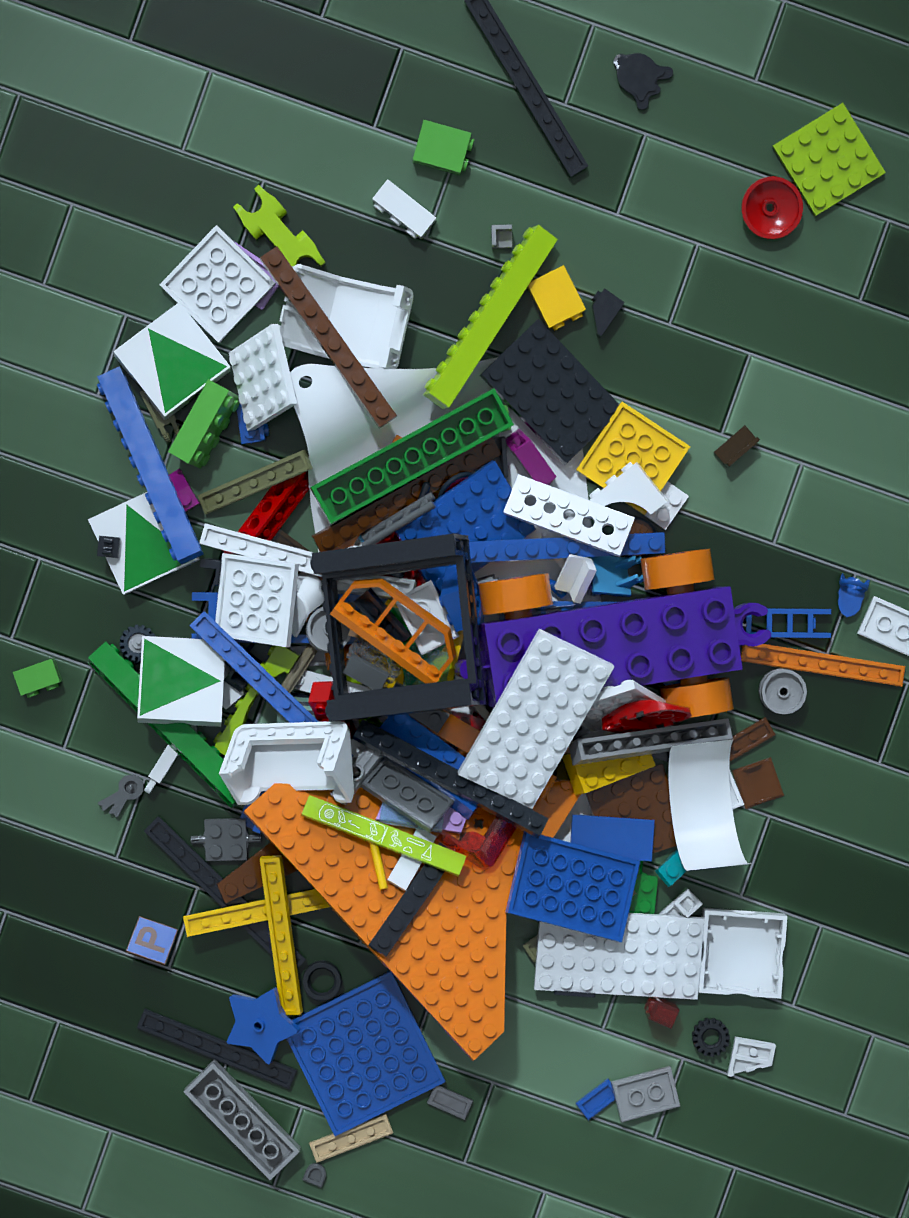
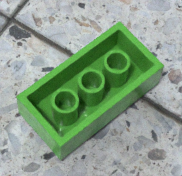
(204, 424)

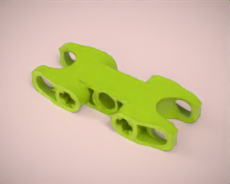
(268, 222)

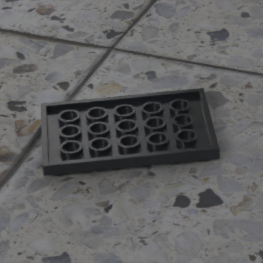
(551, 391)

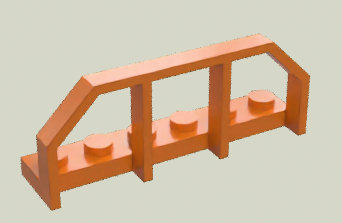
(386, 643)

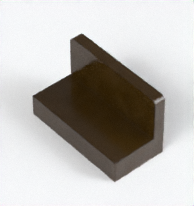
(736, 446)

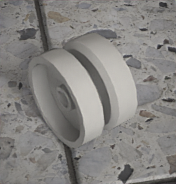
(317, 634)
(770, 691)

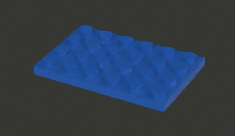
(469, 509)
(572, 886)

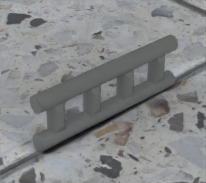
(399, 520)

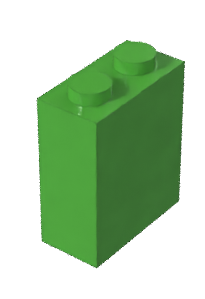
(443, 147)

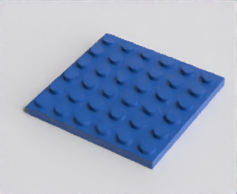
(364, 1053)

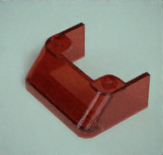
(480, 849)

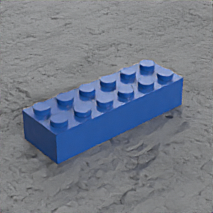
(414, 733)

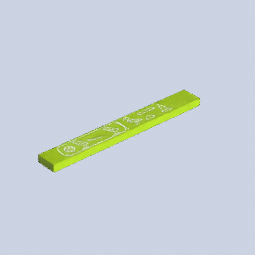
(383, 835)

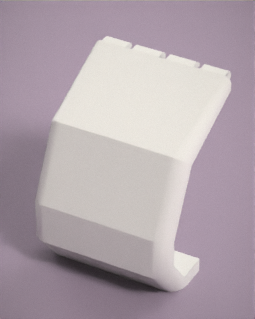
(365, 315)

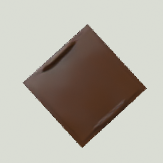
(758, 783)

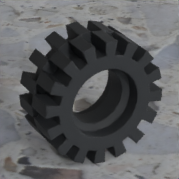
(719, 1046)

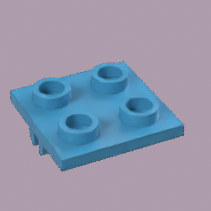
(612, 575)

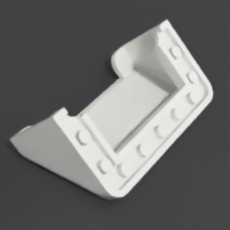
(289, 753)

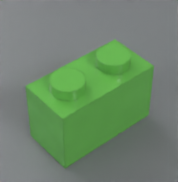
(37, 677)

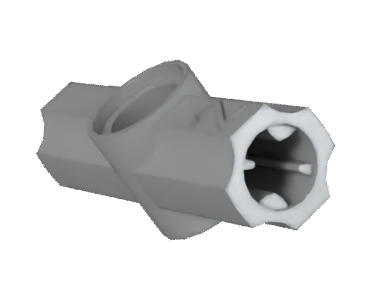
(365, 764)

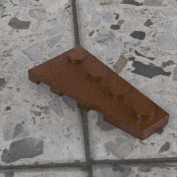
(249, 876)

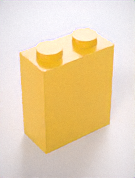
(556, 298)

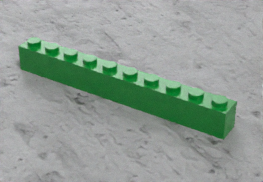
(179, 736)

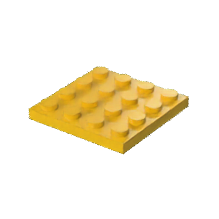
(633, 439)

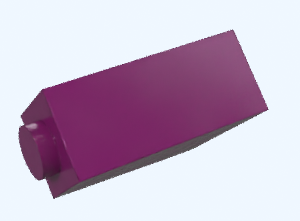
(530, 457)

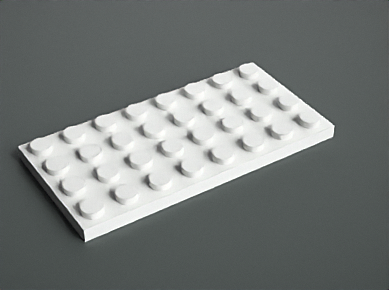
(535, 718)
(653, 960)

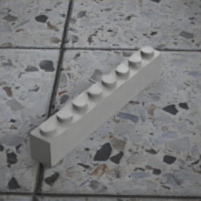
(647, 741)

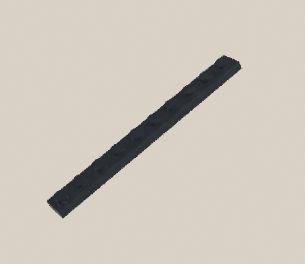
(527, 86)
(448, 778)
(206, 877)

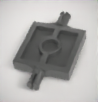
(226, 839)

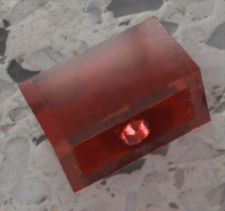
(661, 1011)

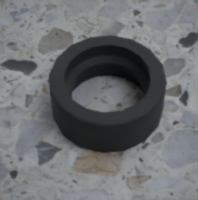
(322, 965)

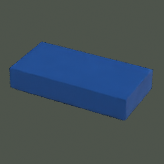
(596, 1099)

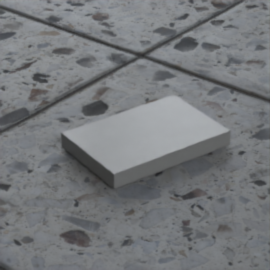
(645, 1094)

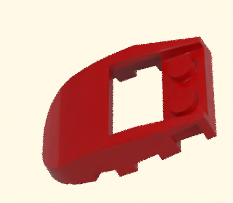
(654, 712)

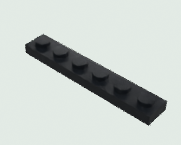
(406, 909)

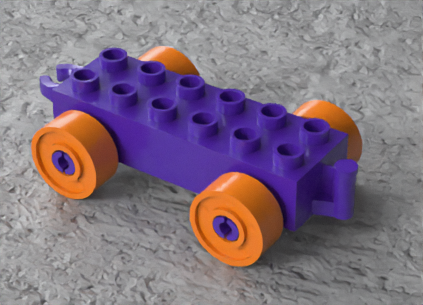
(644, 638)

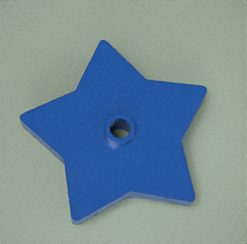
(260, 1023)

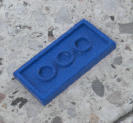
(614, 835)

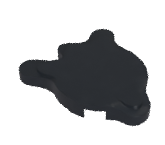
(639, 76)

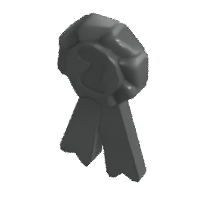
(129, 789)

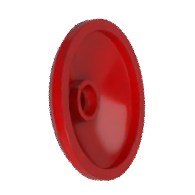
(786, 207)

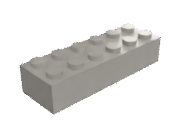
(242, 1119)

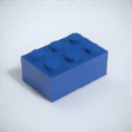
(450, 598)

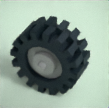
(132, 642)

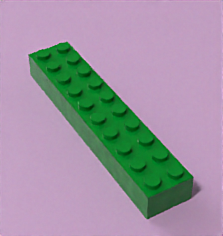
(411, 456)

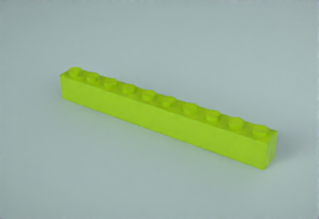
(490, 316)

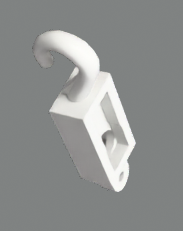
(162, 766)

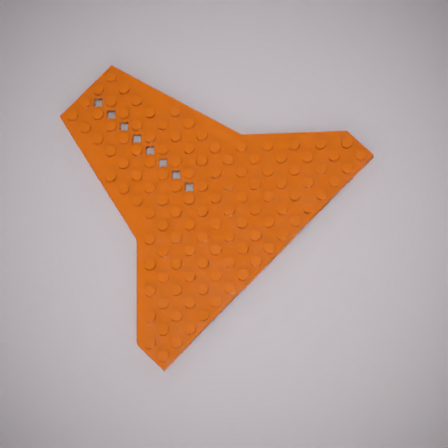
(457, 939)

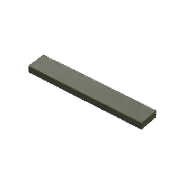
(255, 482)

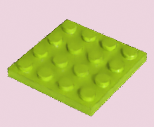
(828, 159)

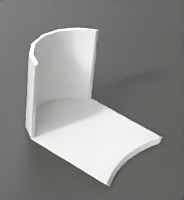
(308, 598)

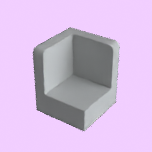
(501, 236)

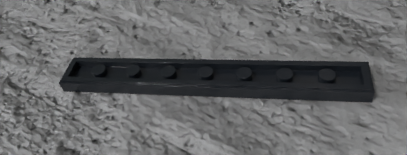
(215, 1048)

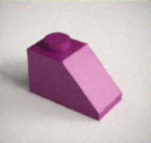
(185, 492)

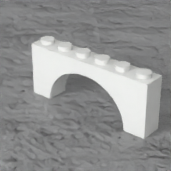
(631, 487)

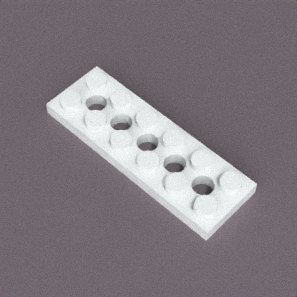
(571, 529)

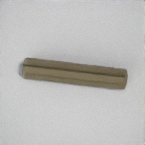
(299, 668)

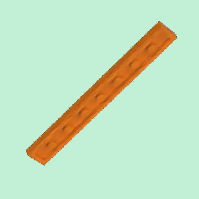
(824, 664)

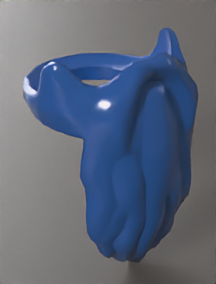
(851, 595)

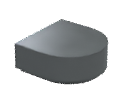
(315, 1174)

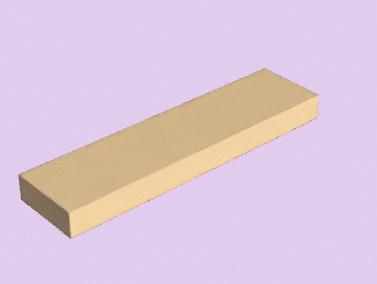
(357, 1136)

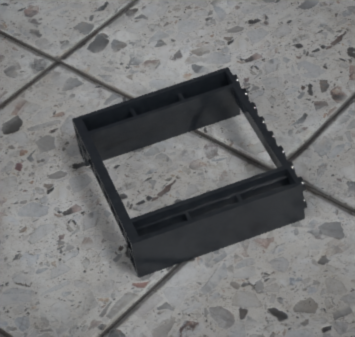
(390, 559)

